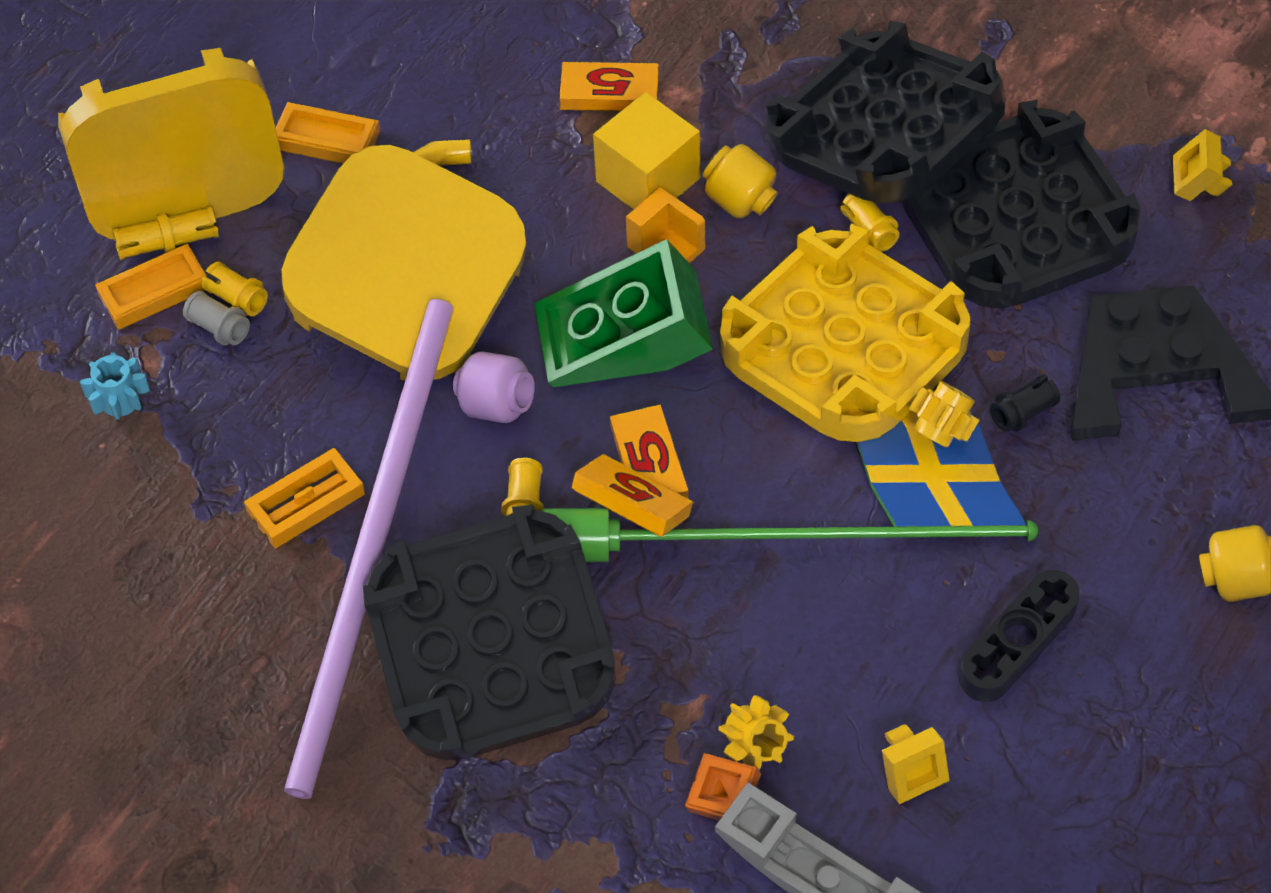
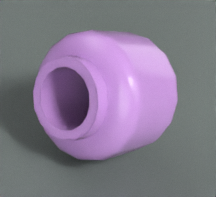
(494, 387)

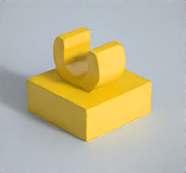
(1200, 167)
(914, 762)

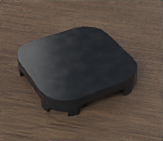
(886, 116)
(1026, 211)
(490, 635)

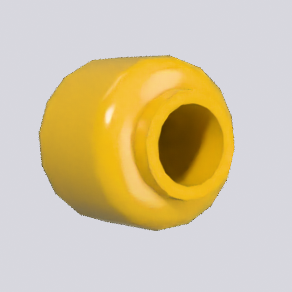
(740, 181)
(1238, 563)

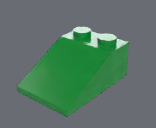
(625, 320)

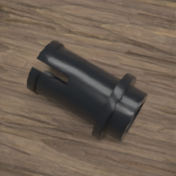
(1014, 409)

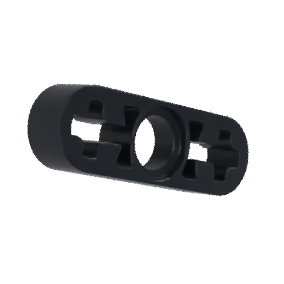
(1016, 658)

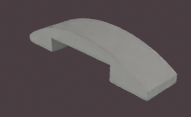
(789, 854)

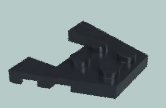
(1159, 341)

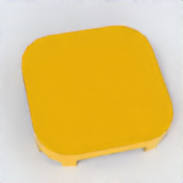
(174, 145)
(389, 243)
(844, 335)

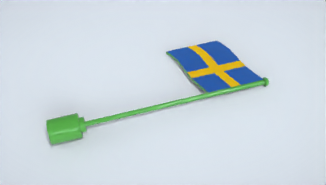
(916, 480)

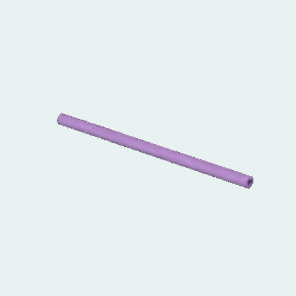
(368, 552)

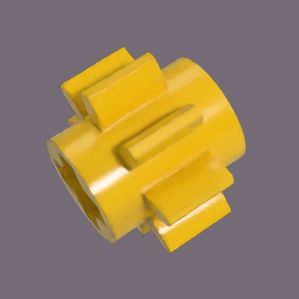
(944, 414)
(756, 732)

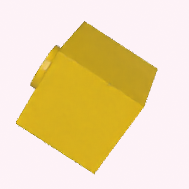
(646, 150)

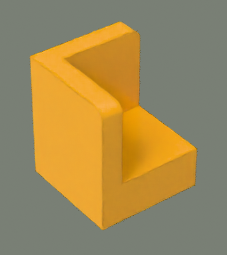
(664, 218)

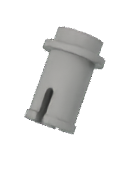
(226, 323)

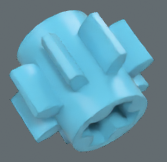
(115, 385)

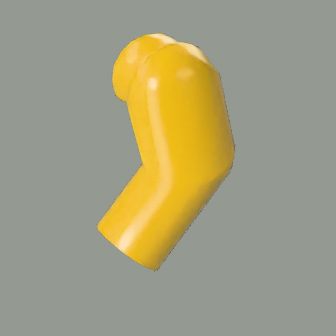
(447, 152)

